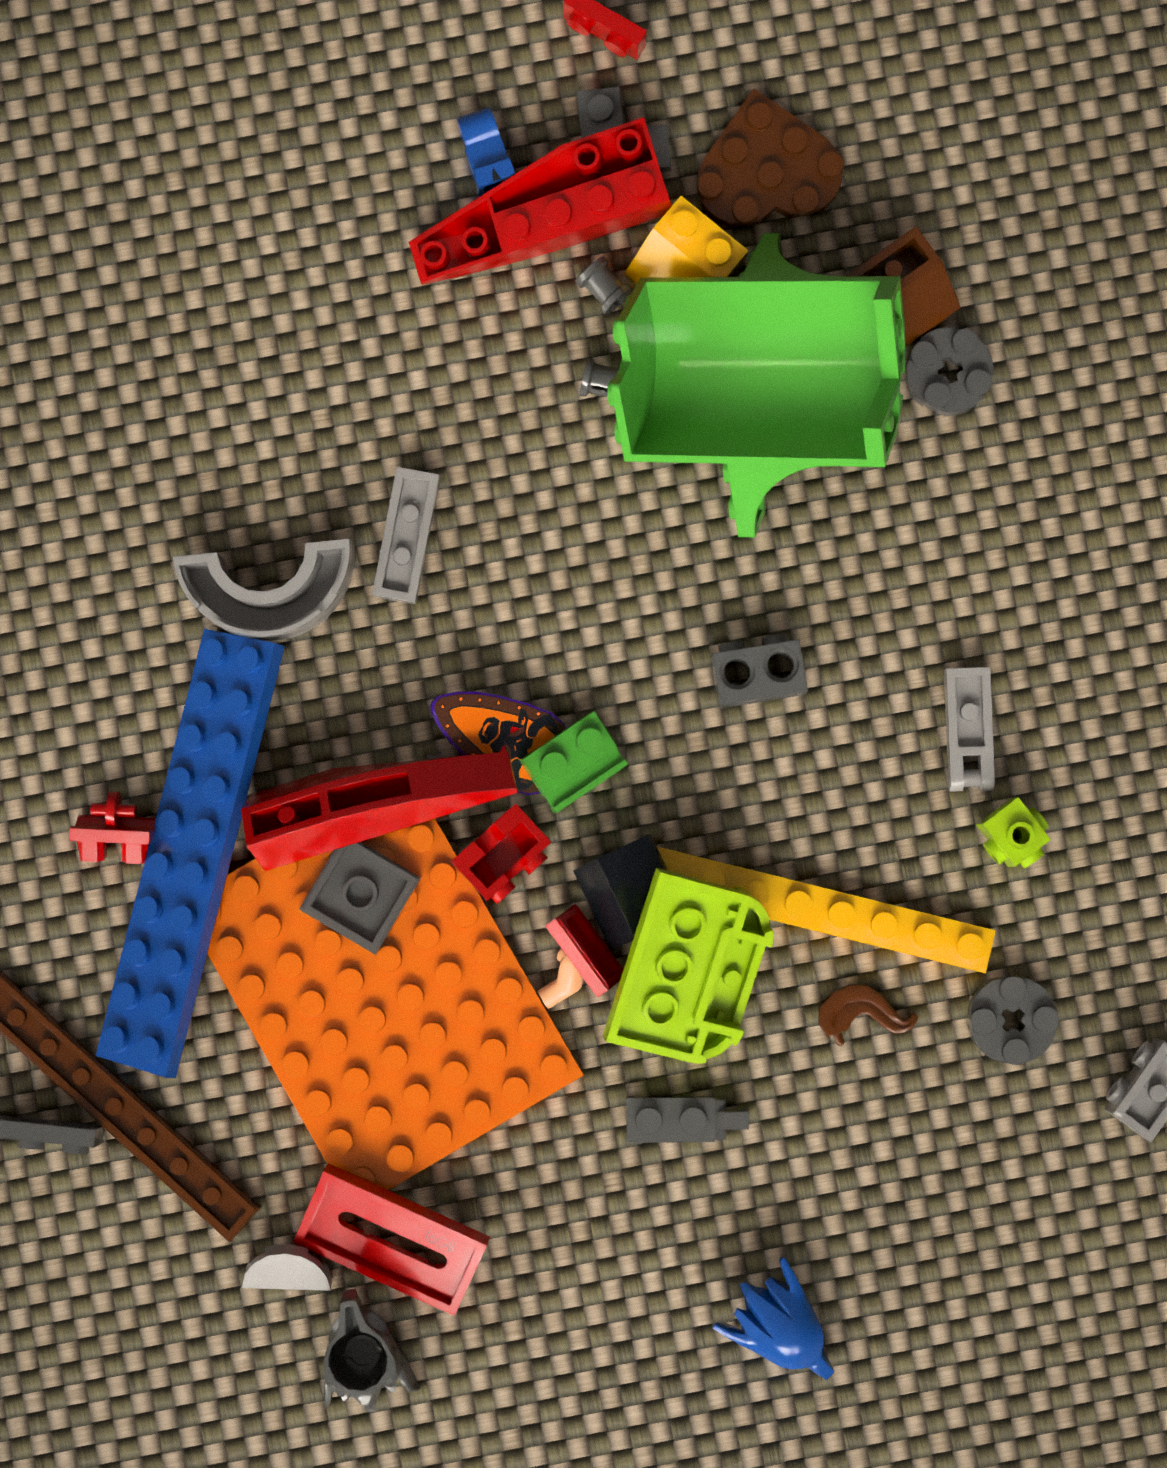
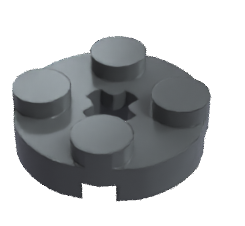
(936, 392)
(986, 1019)

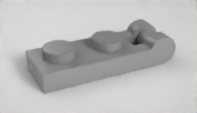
(969, 727)

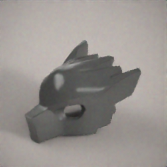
(363, 1356)

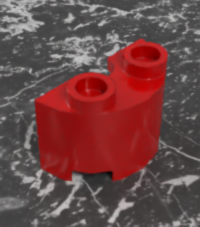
(502, 853)

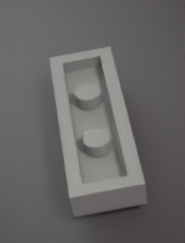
(406, 535)

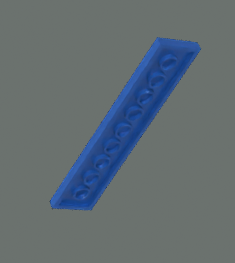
(190, 852)

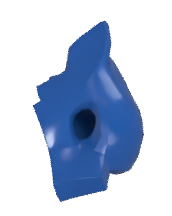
(780, 1325)

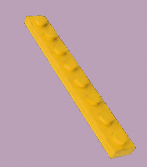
(847, 914)

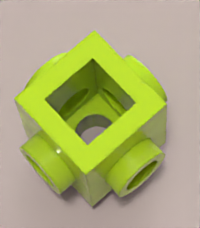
(999, 829)

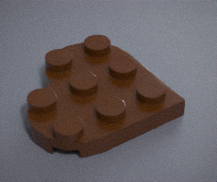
(767, 165)

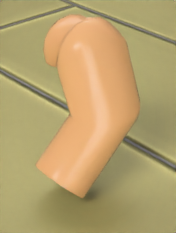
(566, 984)

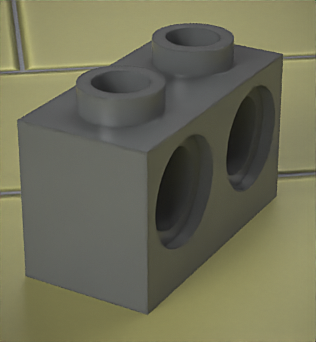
(760, 684)

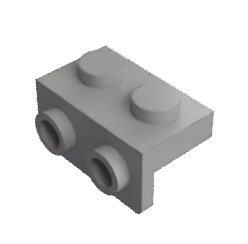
(1142, 1096)

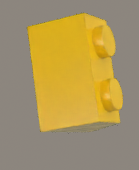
(687, 246)

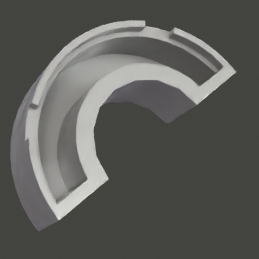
(273, 613)

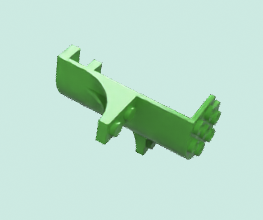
(760, 373)

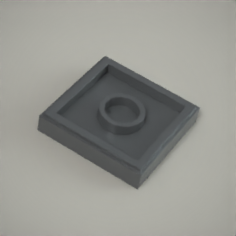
(360, 895)

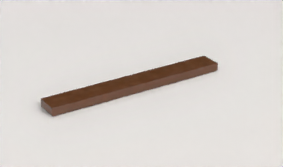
(123, 1112)

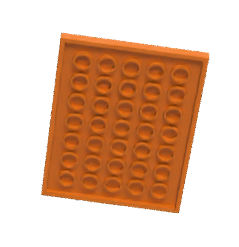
(398, 1047)

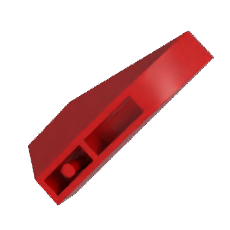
(550, 205)
(367, 802)

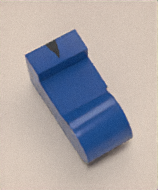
(484, 150)

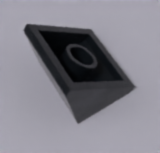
(619, 887)

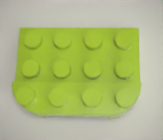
(689, 969)

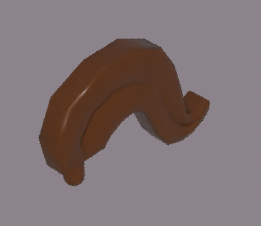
(854, 1000)

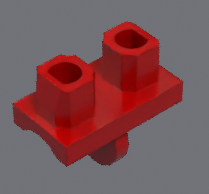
(113, 824)

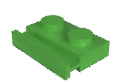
(573, 762)

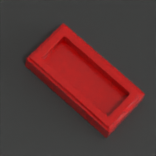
(586, 950)

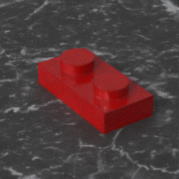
(617, 32)

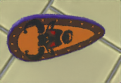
(495, 724)

